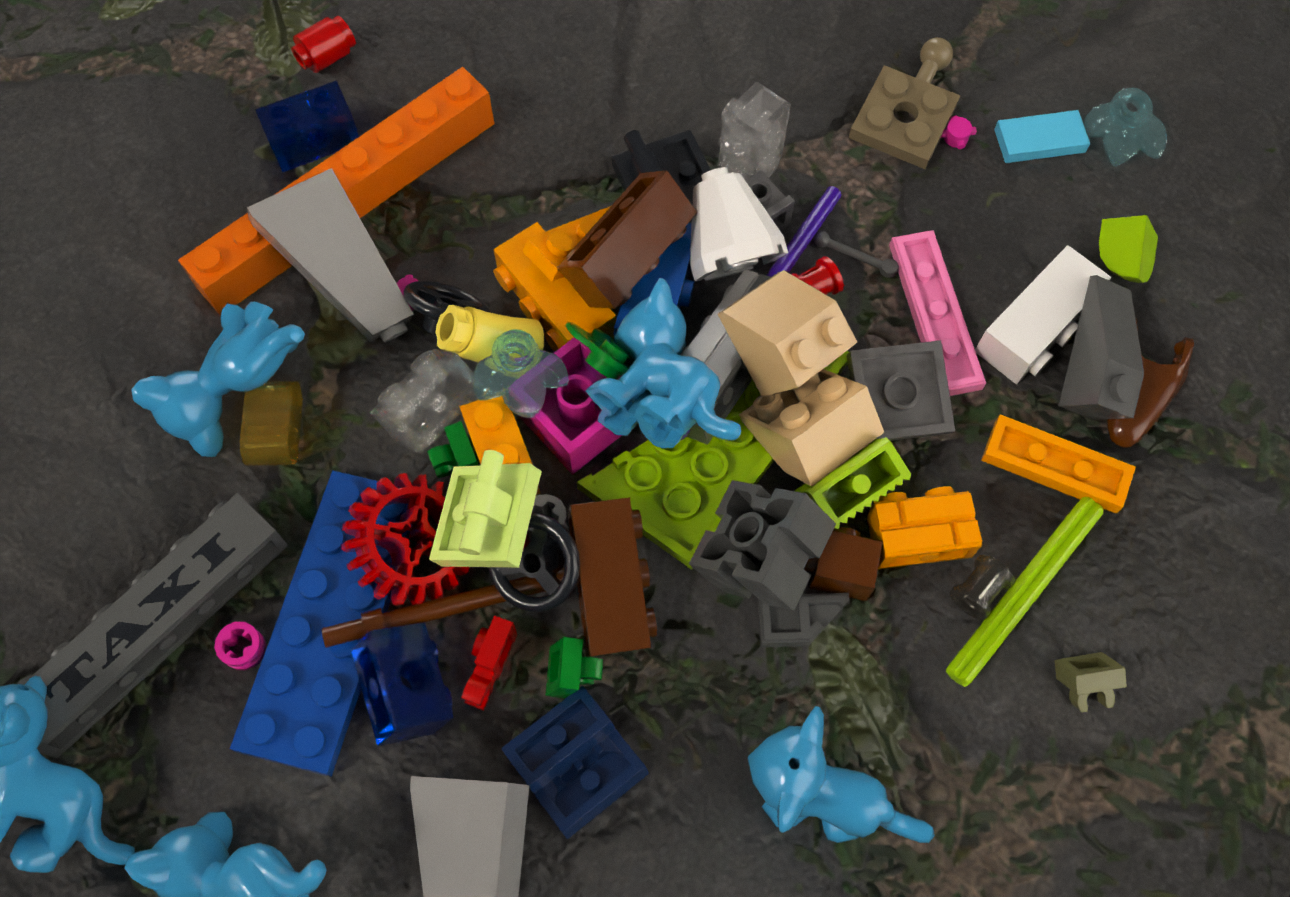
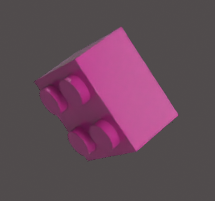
(569, 415)

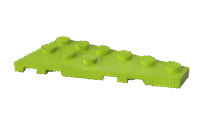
(685, 484)

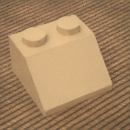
(786, 332)

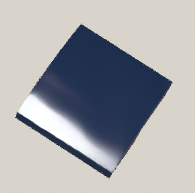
(575, 761)

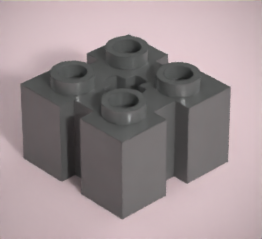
(763, 544)

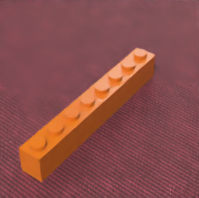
(370, 171)

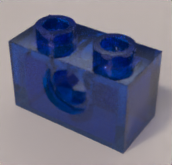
(308, 125)
(392, 707)

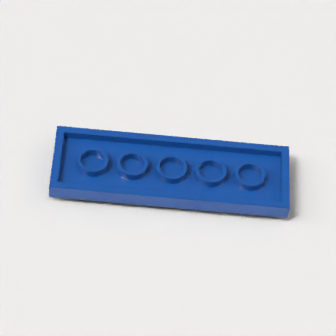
(301, 688)

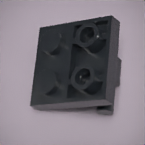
(676, 154)

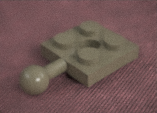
(901, 92)

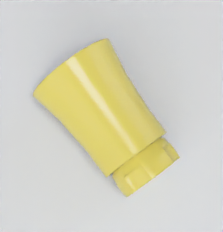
(474, 331)

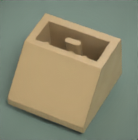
(814, 425)

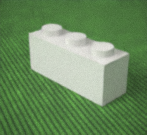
(1039, 317)

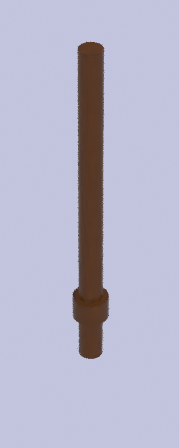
(426, 611)

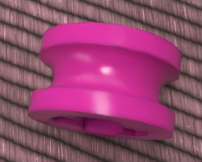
(230, 636)

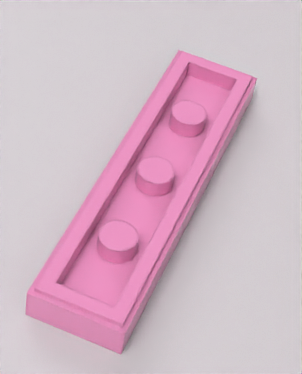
(937, 308)

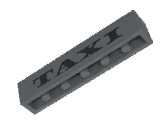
(152, 619)

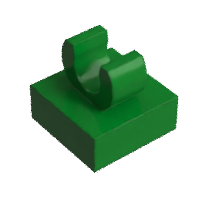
(454, 455)
(569, 669)

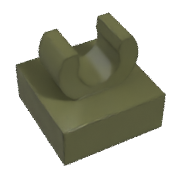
(1089, 675)

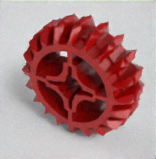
(367, 535)

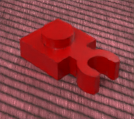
(491, 652)

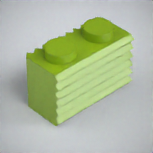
(859, 481)

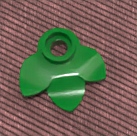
(605, 353)

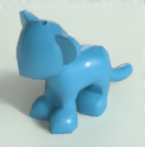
(239, 360)
(661, 387)
(798, 784)
(45, 790)
(197, 864)

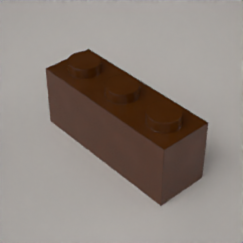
(628, 240)
(611, 577)

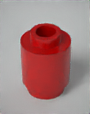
(323, 43)

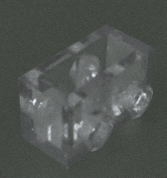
(753, 132)
(425, 399)

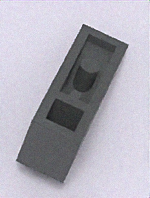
(1105, 356)

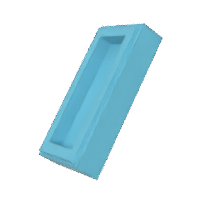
(1042, 136)

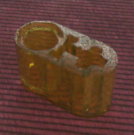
(271, 424)

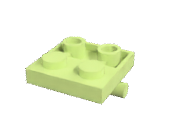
(486, 514)

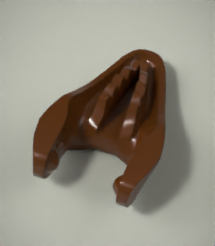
(1157, 391)

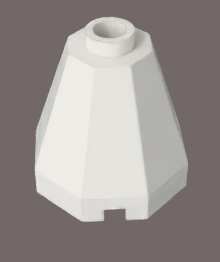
(730, 228)

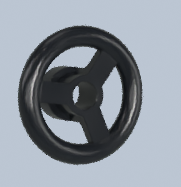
(433, 299)
(552, 557)

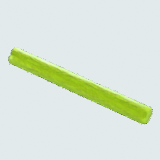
(1024, 592)

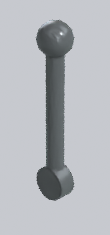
(888, 267)

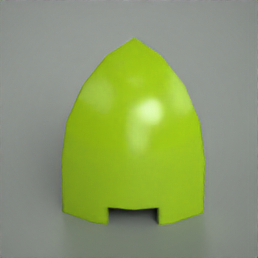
(1128, 247)

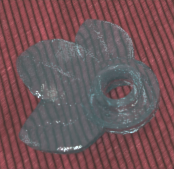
(1127, 131)
(518, 380)

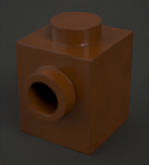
(846, 565)

